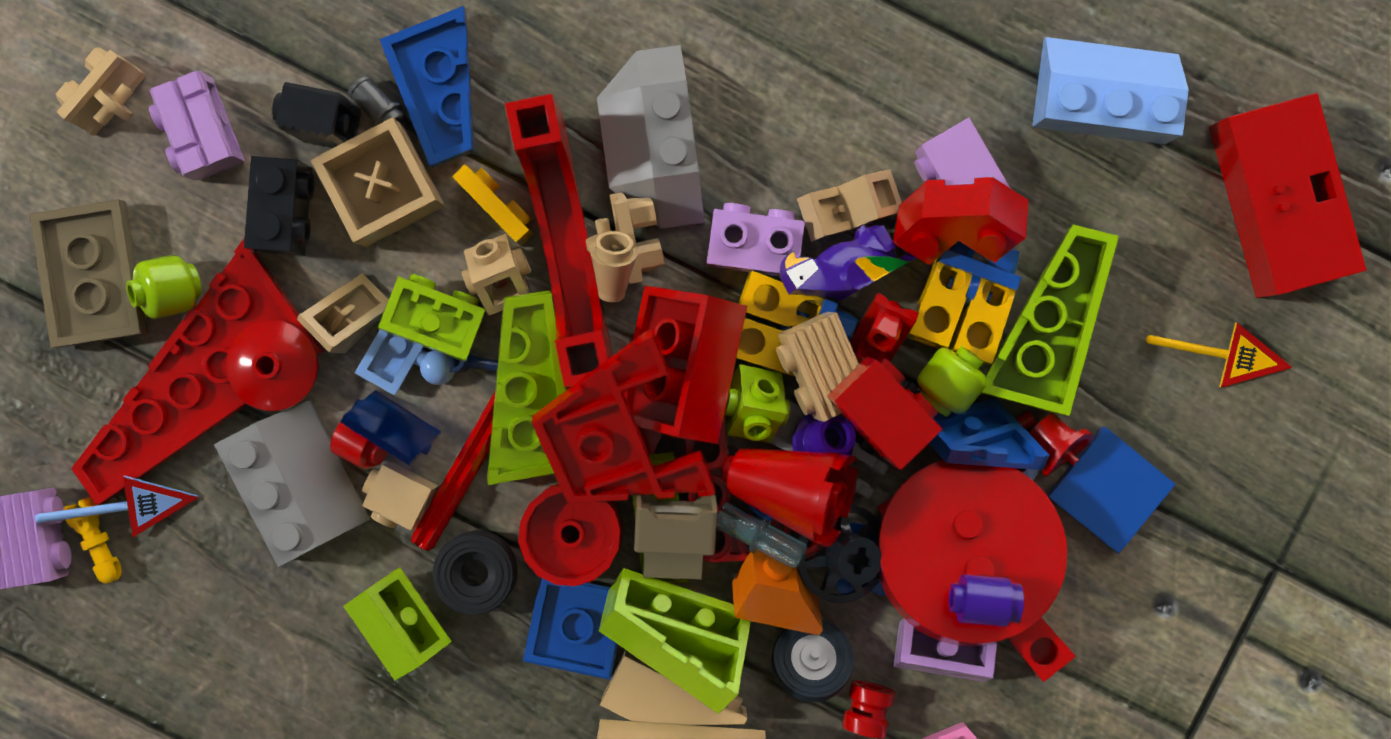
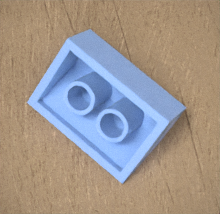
(1110, 91)

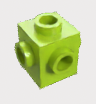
(756, 404)

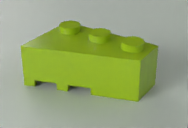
(679, 635)

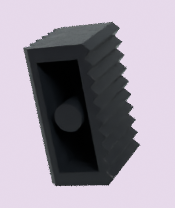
(315, 115)

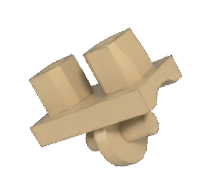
(101, 92)
(630, 215)

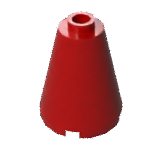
(795, 488)

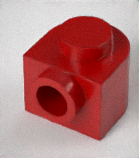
(356, 448)

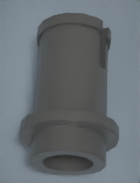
(374, 101)

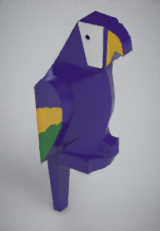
(844, 266)

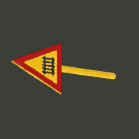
(1245, 358)

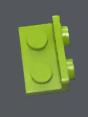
(431, 317)

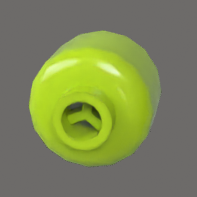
(164, 286)
(952, 380)

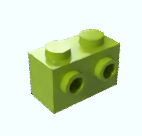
(397, 624)

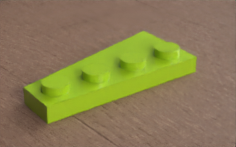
(525, 383)

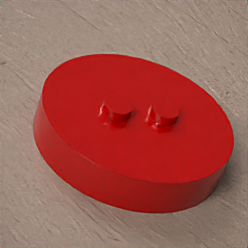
(969, 523)

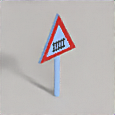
(145, 502)

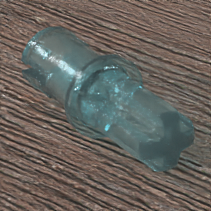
(760, 535)

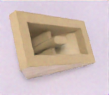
(345, 314)

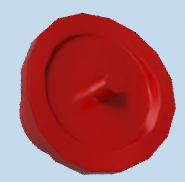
(1060, 442)

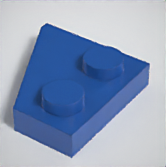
(987, 438)

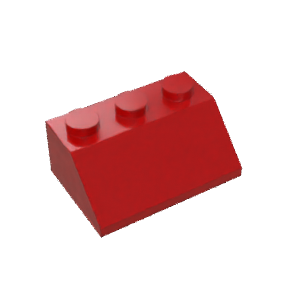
(700, 348)

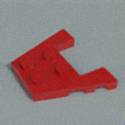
(596, 440)

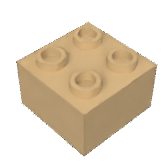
(377, 183)

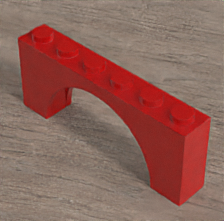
(547, 163)

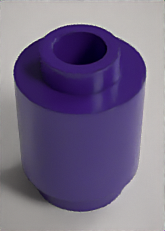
(986, 600)

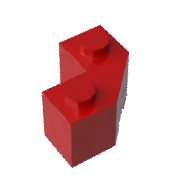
(978, 214)

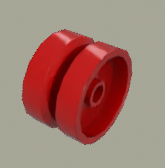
(554, 553)

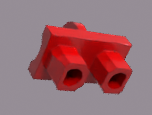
(882, 329)

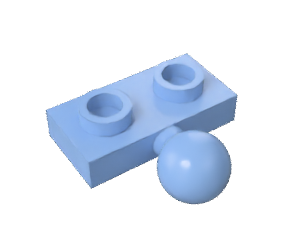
(392, 358)

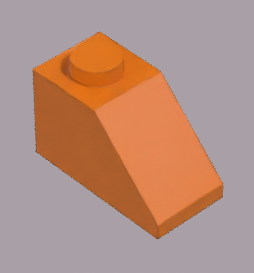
(775, 595)

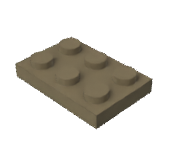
(84, 271)

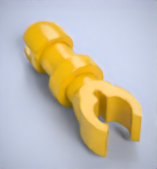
(106, 567)

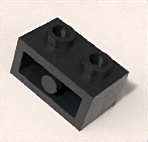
(278, 206)

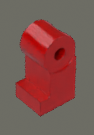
(1042, 650)

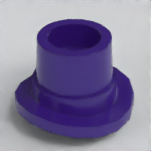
(828, 436)

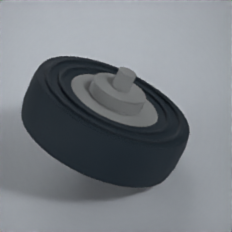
(811, 664)

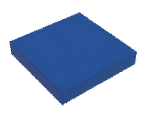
(1110, 490)
(567, 632)

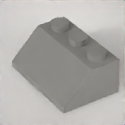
(292, 482)

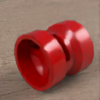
(868, 709)

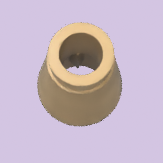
(613, 263)

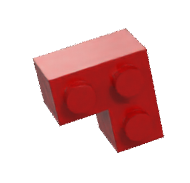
(884, 412)

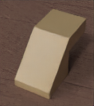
(850, 205)

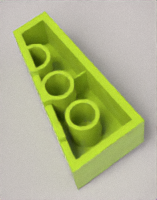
(1052, 333)

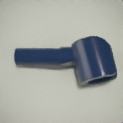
(475, 362)

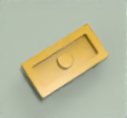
(482, 190)

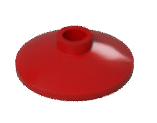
(293, 371)

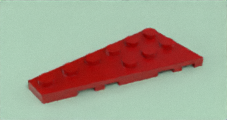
(187, 379)

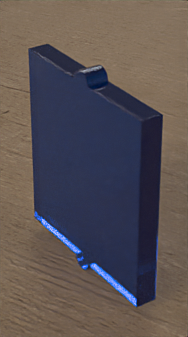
(391, 427)

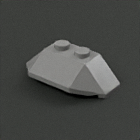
(652, 136)

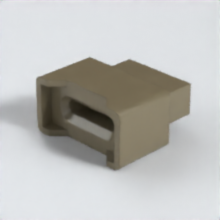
(674, 535)

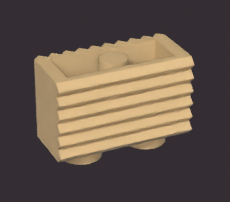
(819, 359)

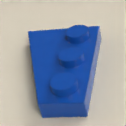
(434, 82)

